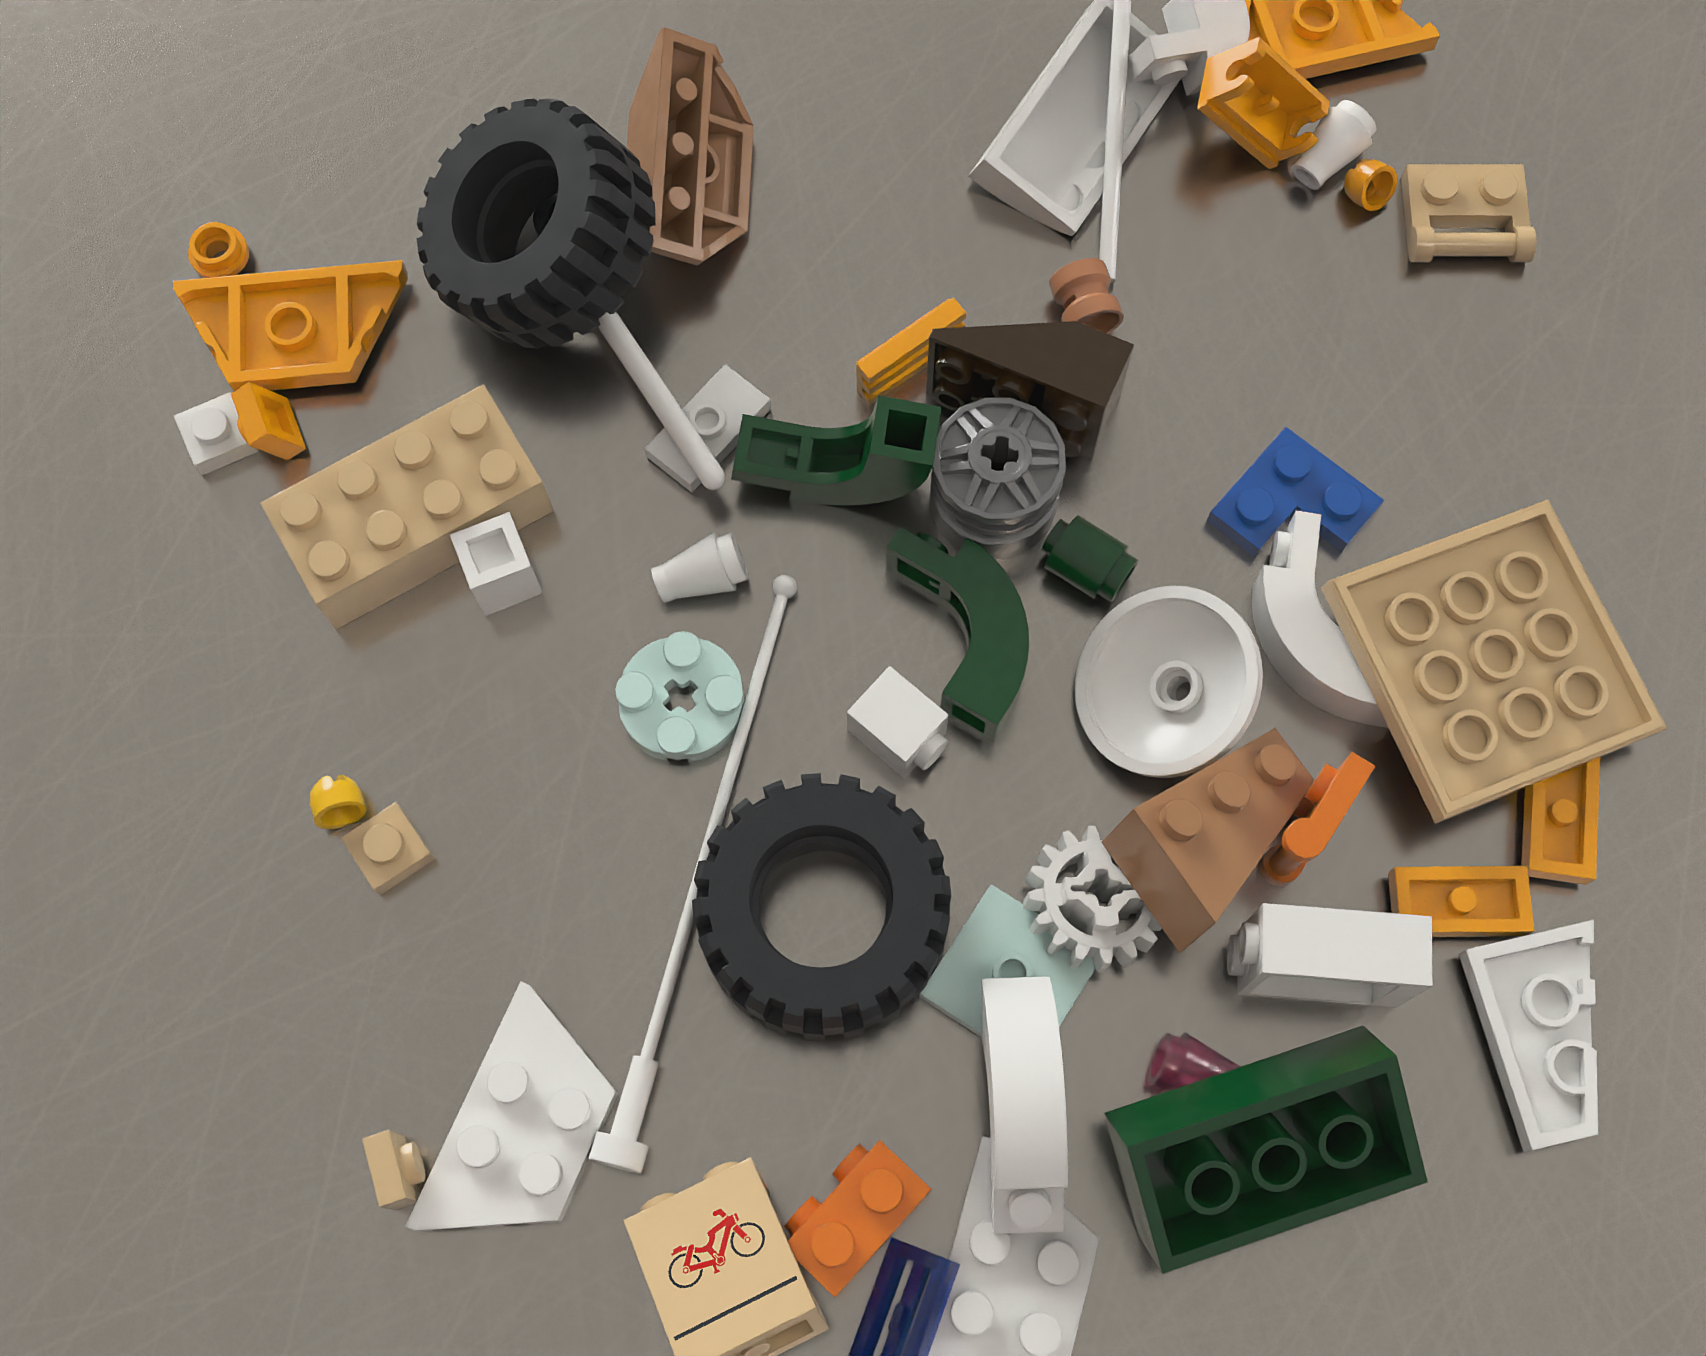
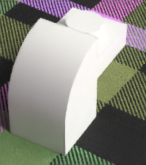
(1194, 33)

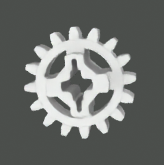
(1077, 918)

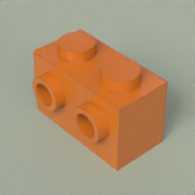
(857, 1217)

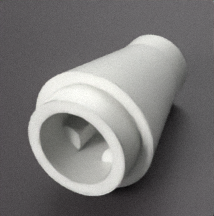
(1341, 138)
(702, 569)

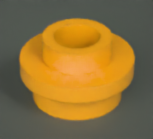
(210, 240)

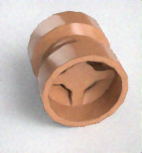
(1085, 294)

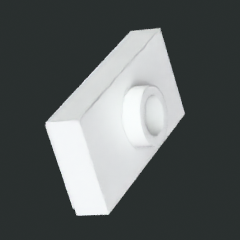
(716, 417)

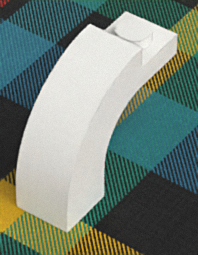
(1299, 634)
(1025, 1105)

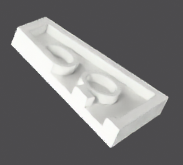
(1537, 1023)

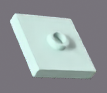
(1000, 945)

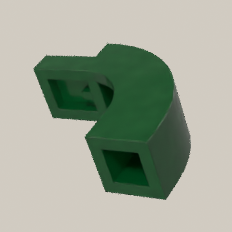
(842, 465)
(993, 617)

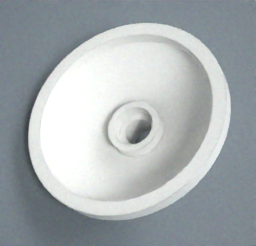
(1141, 658)

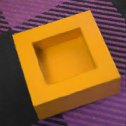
(267, 421)

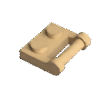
(1467, 199)

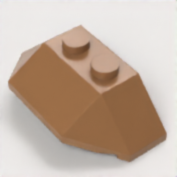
(693, 146)

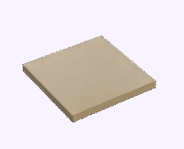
(1492, 660)

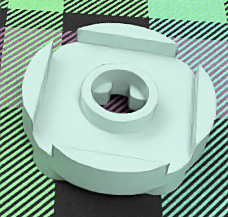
(680, 662)

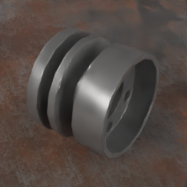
(997, 509)

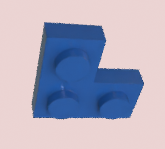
(1288, 480)

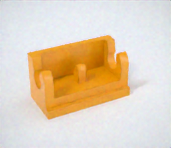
(1261, 101)

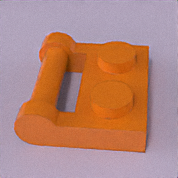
(1318, 819)

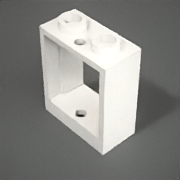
(1332, 955)

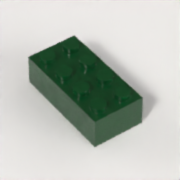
(1266, 1147)

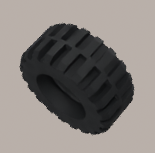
(492, 190)
(803, 822)

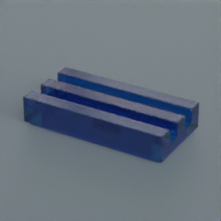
(883, 1293)

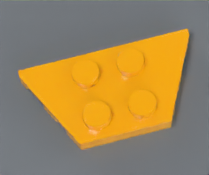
(1337, 34)
(294, 323)

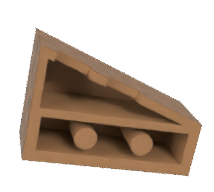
(1207, 834)

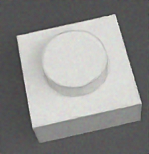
(213, 434)

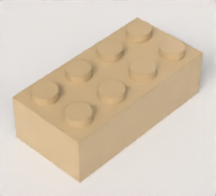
(389, 509)

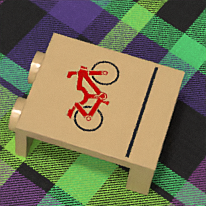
(724, 1268)

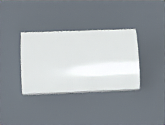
(1055, 141)

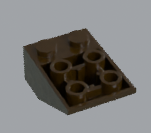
(1056, 366)

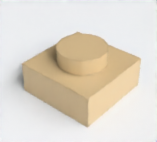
(387, 848)
(394, 1169)

